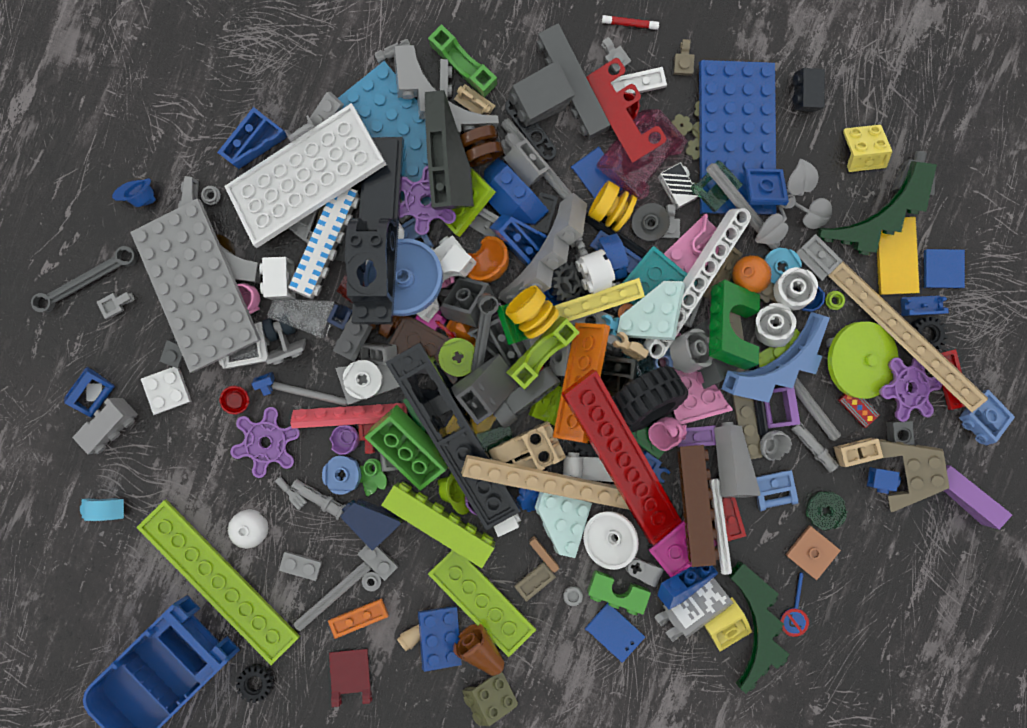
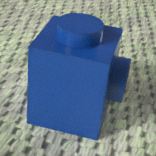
(883, 480)

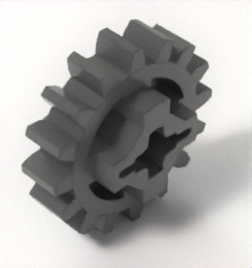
(567, 282)

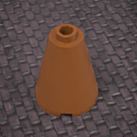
(479, 650)

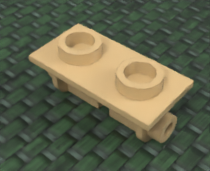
(473, 101)

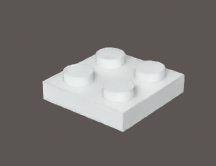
(166, 390)

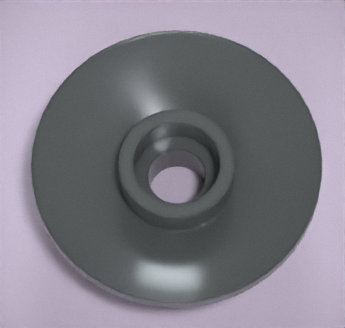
(647, 213)

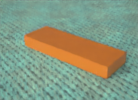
(358, 618)

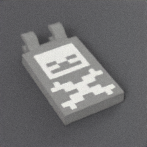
(695, 611)

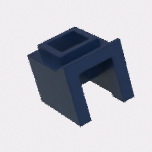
(339, 316)

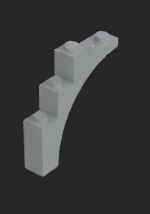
(413, 84)
(554, 251)
(241, 269)

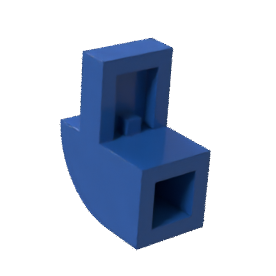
(616, 254)

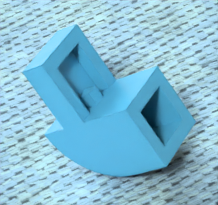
(102, 509)

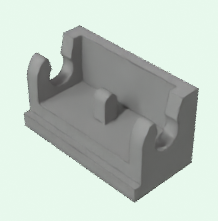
(483, 222)

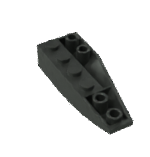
(447, 159)

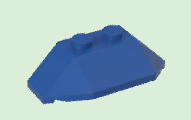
(513, 195)

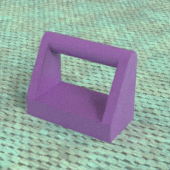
(790, 405)

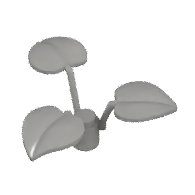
(819, 213)

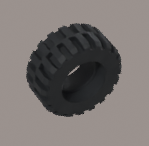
(650, 397)

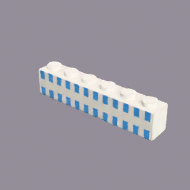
(323, 244)

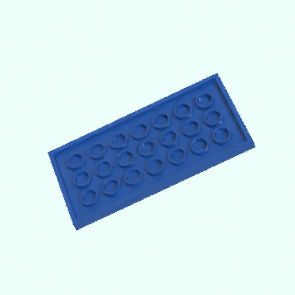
(737, 122)

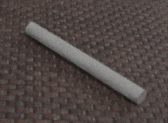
(309, 393)

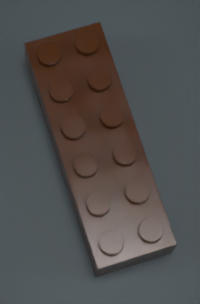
(696, 506)

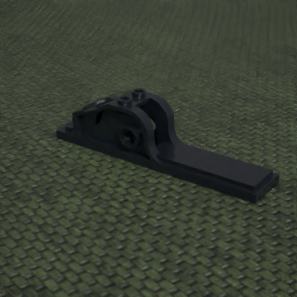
(376, 238)
(488, 499)

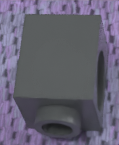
(907, 429)

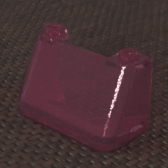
(635, 175)

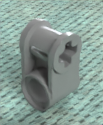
(645, 572)

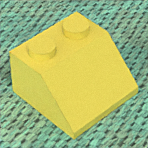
(728, 627)

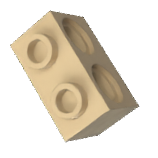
(858, 452)

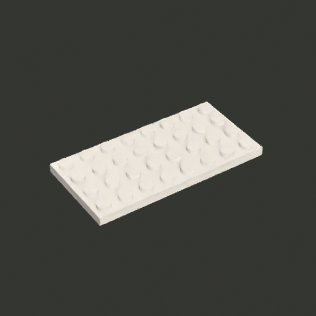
(304, 175)

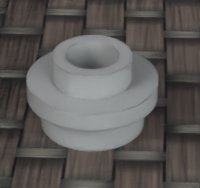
(205, 195)
(371, 575)

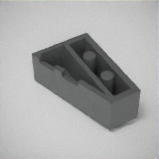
(498, 343)
(717, 370)

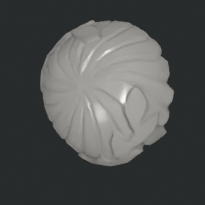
(775, 445)

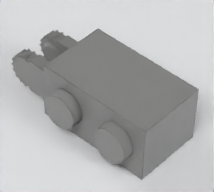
(524, 159)

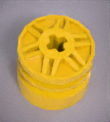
(616, 208)
(532, 312)

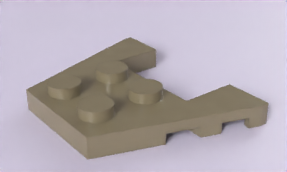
(924, 472)

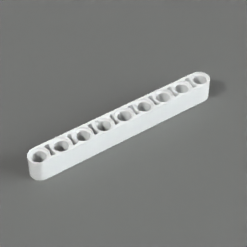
(704, 276)

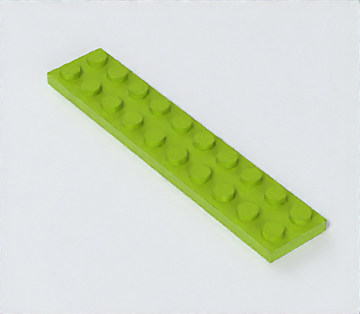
(218, 582)

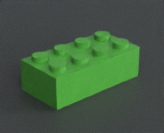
(407, 447)

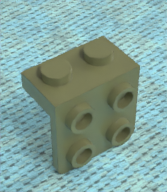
(490, 700)

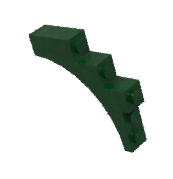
(912, 195)
(766, 626)

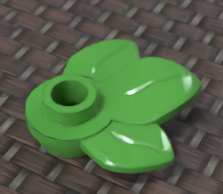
(372, 479)

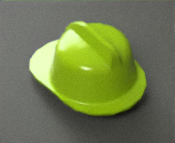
(452, 493)

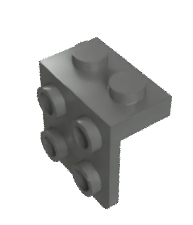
(352, 340)

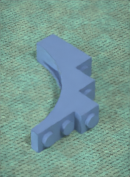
(783, 371)

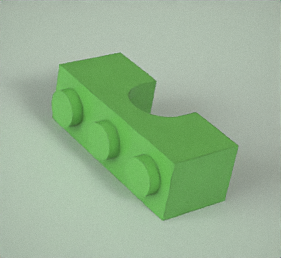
(634, 599)

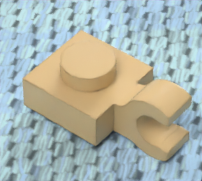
(632, 349)

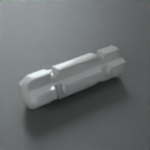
(389, 51)

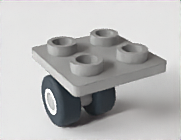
(277, 330)

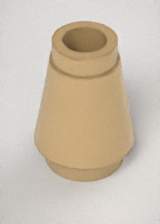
(409, 638)

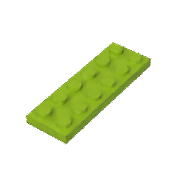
(482, 602)

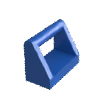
(79, 386)

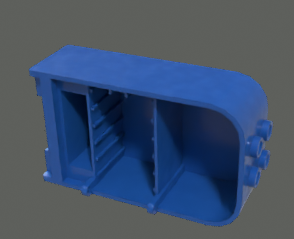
(158, 671)

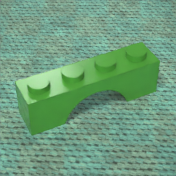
(473, 72)

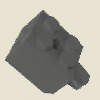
(461, 301)

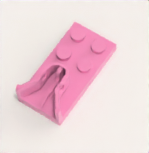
(691, 244)

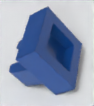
(264, 383)

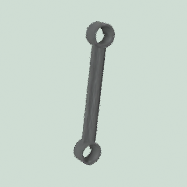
(84, 279)
(483, 330)

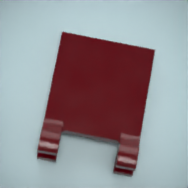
(349, 675)

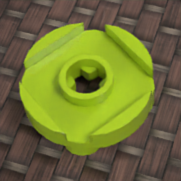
(448, 351)

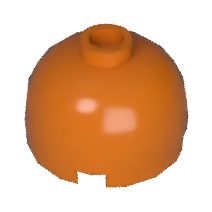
(752, 273)

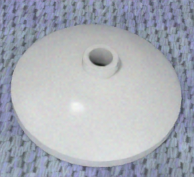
(603, 546)

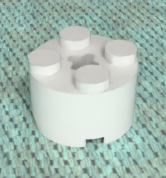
(596, 272)
(795, 278)
(775, 314)

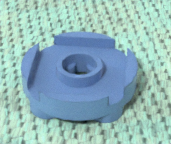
(334, 482)

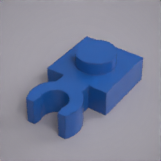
(655, 463)

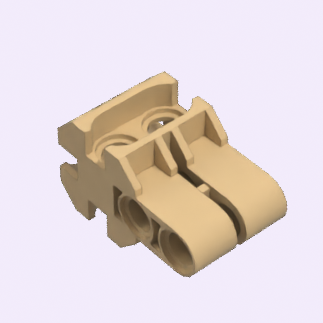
(521, 445)

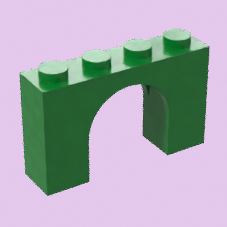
(723, 341)

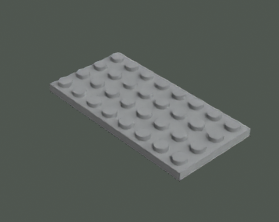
(195, 285)

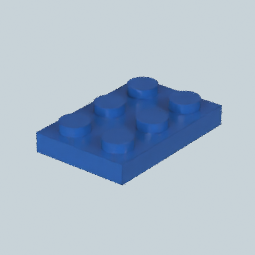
(437, 637)

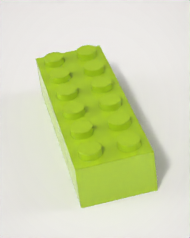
(439, 524)

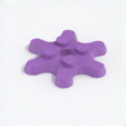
(412, 205)
(921, 388)
(252, 443)

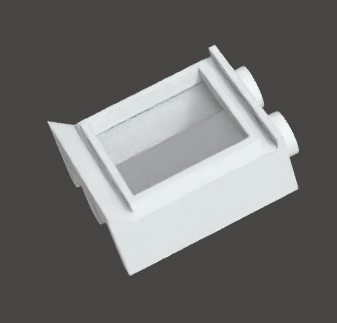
(250, 355)

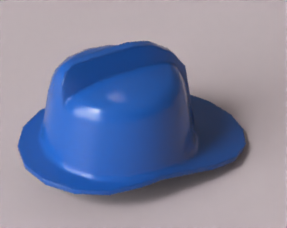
(135, 192)

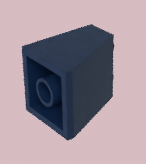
(370, 521)

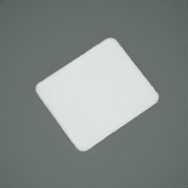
(93, 391)

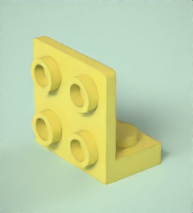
(867, 147)

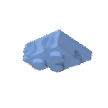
(988, 420)

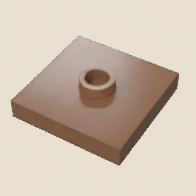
(812, 552)

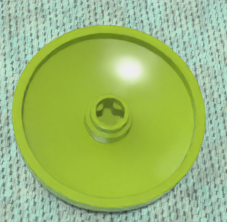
(861, 359)

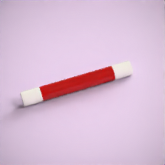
(630, 22)

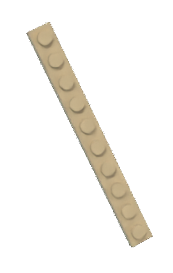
(908, 337)
(542, 481)

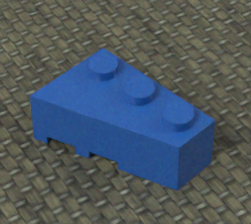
(251, 139)

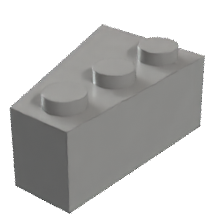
(105, 426)

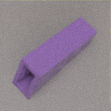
(975, 501)

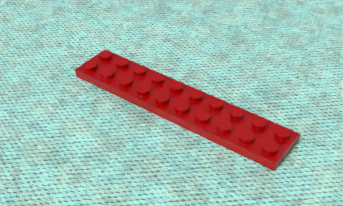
(621, 456)

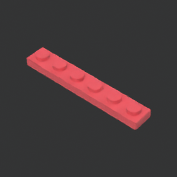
(341, 415)

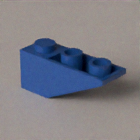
(684, 585)

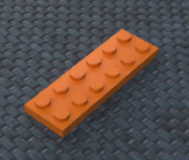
(585, 354)

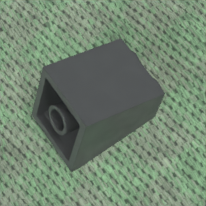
(541, 94)

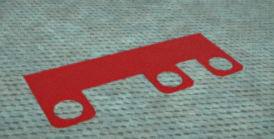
(615, 110)

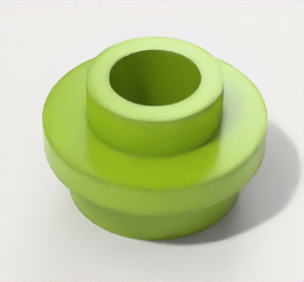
(840, 300)

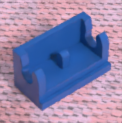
(923, 306)

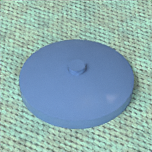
(417, 277)

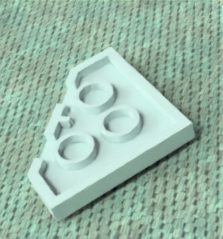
(654, 314)
(563, 521)

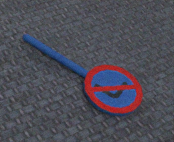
(794, 619)

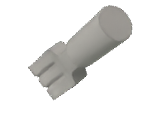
(295, 498)

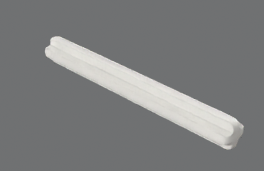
(722, 541)

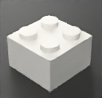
(277, 277)

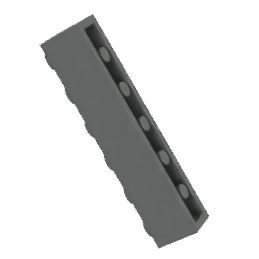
(584, 103)

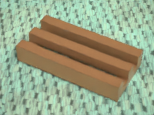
(543, 553)

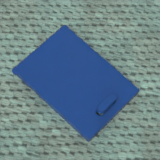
(589, 174)
(615, 632)

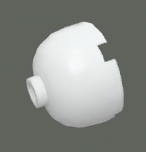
(248, 529)

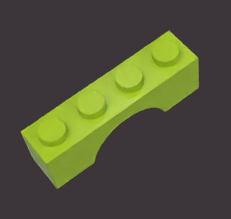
(530, 363)

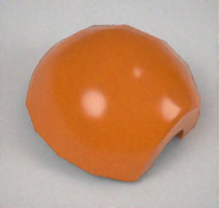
(491, 260)

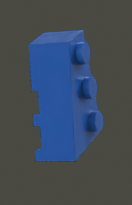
(518, 237)

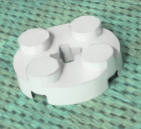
(367, 389)

